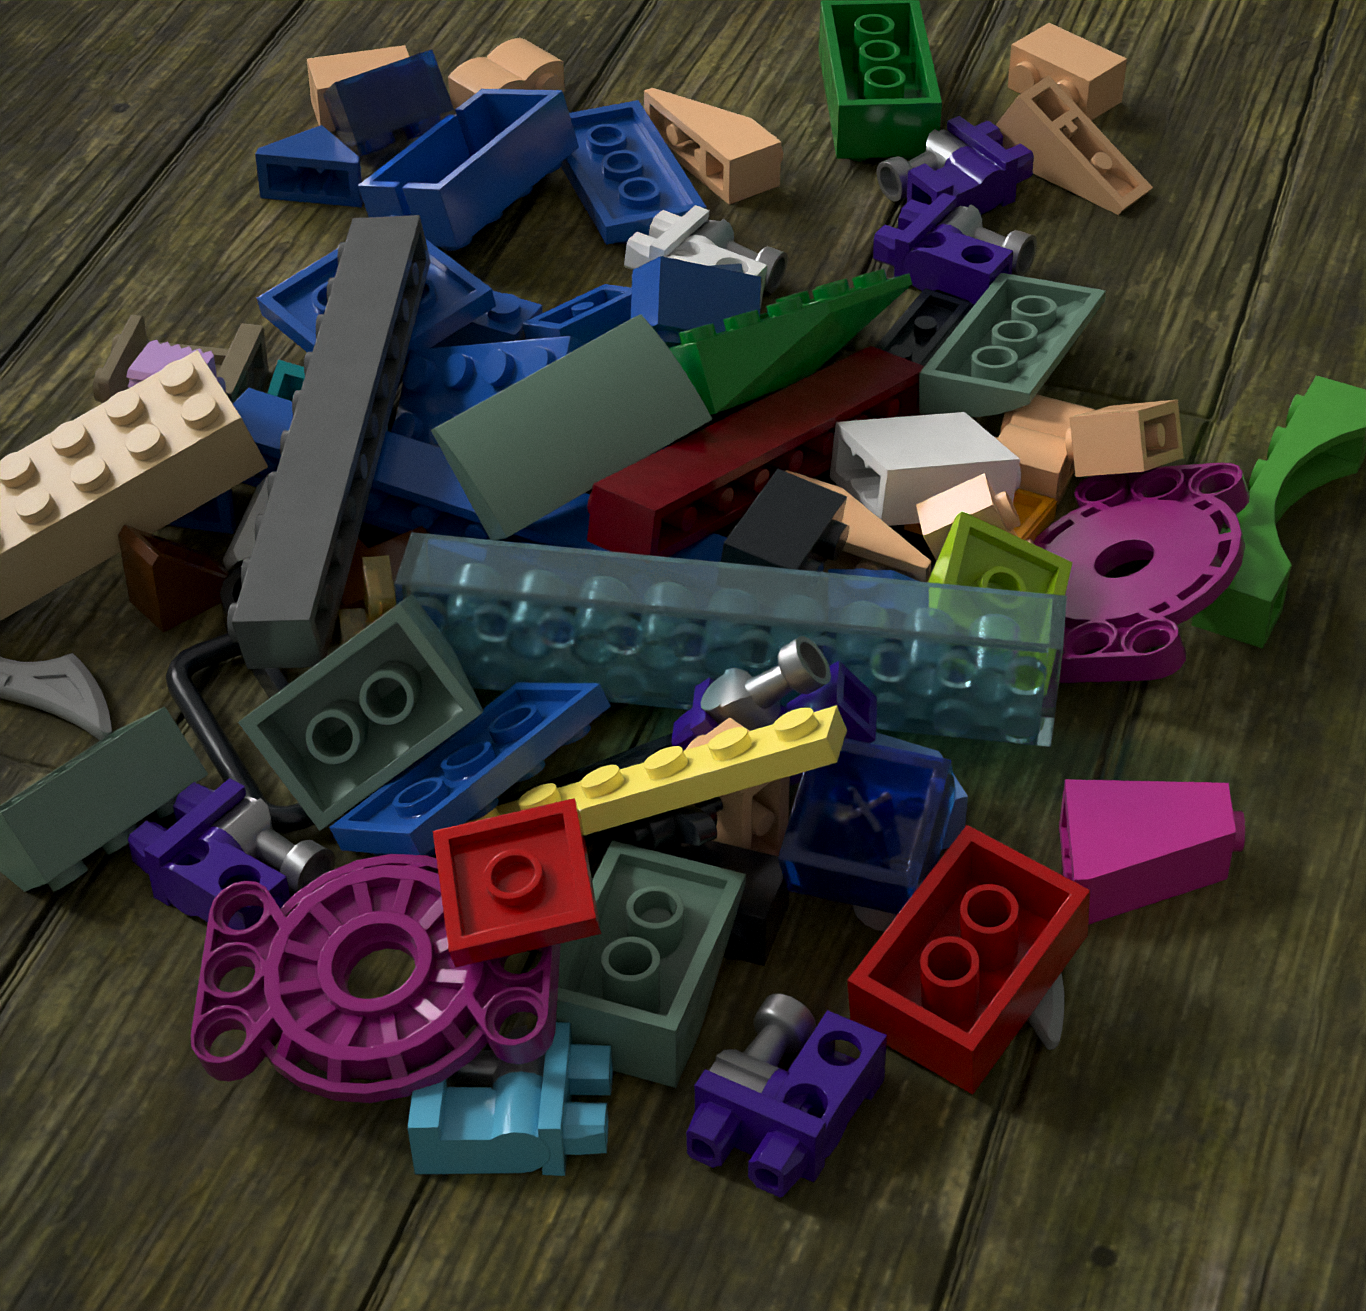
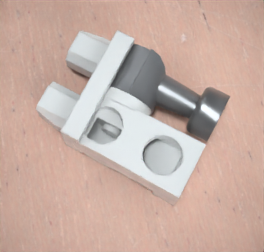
(704, 244)

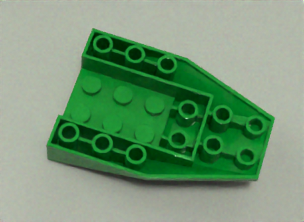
(784, 343)

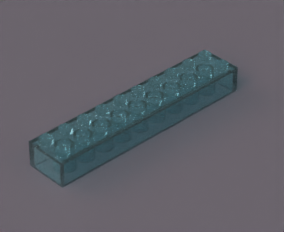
(661, 625)

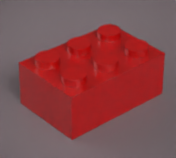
(969, 958)

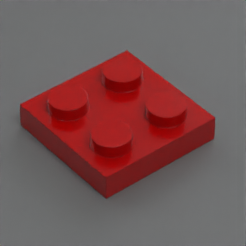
(515, 883)

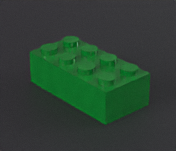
(878, 78)

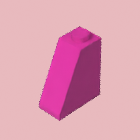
(1146, 840)

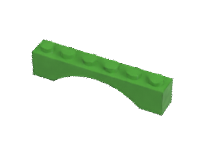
(1319, 444)

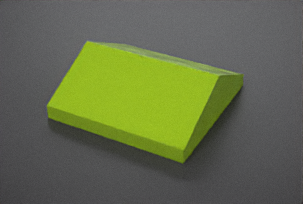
(992, 558)

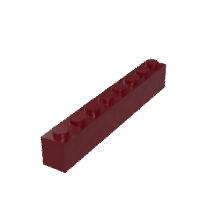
(721, 470)

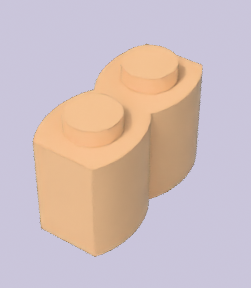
(509, 66)
(1038, 439)

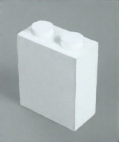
(914, 458)

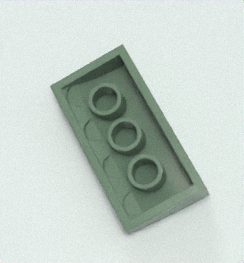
(1006, 346)
(570, 426)

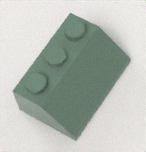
(364, 712)
(95, 801)

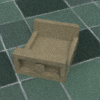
(240, 366)

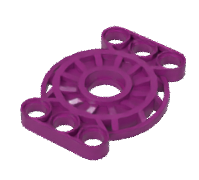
(1185, 574)
(304, 997)

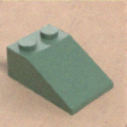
(654, 963)

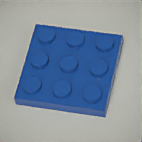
(448, 301)

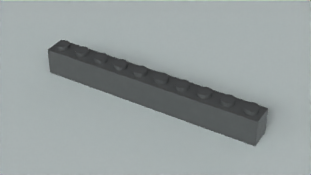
(331, 447)

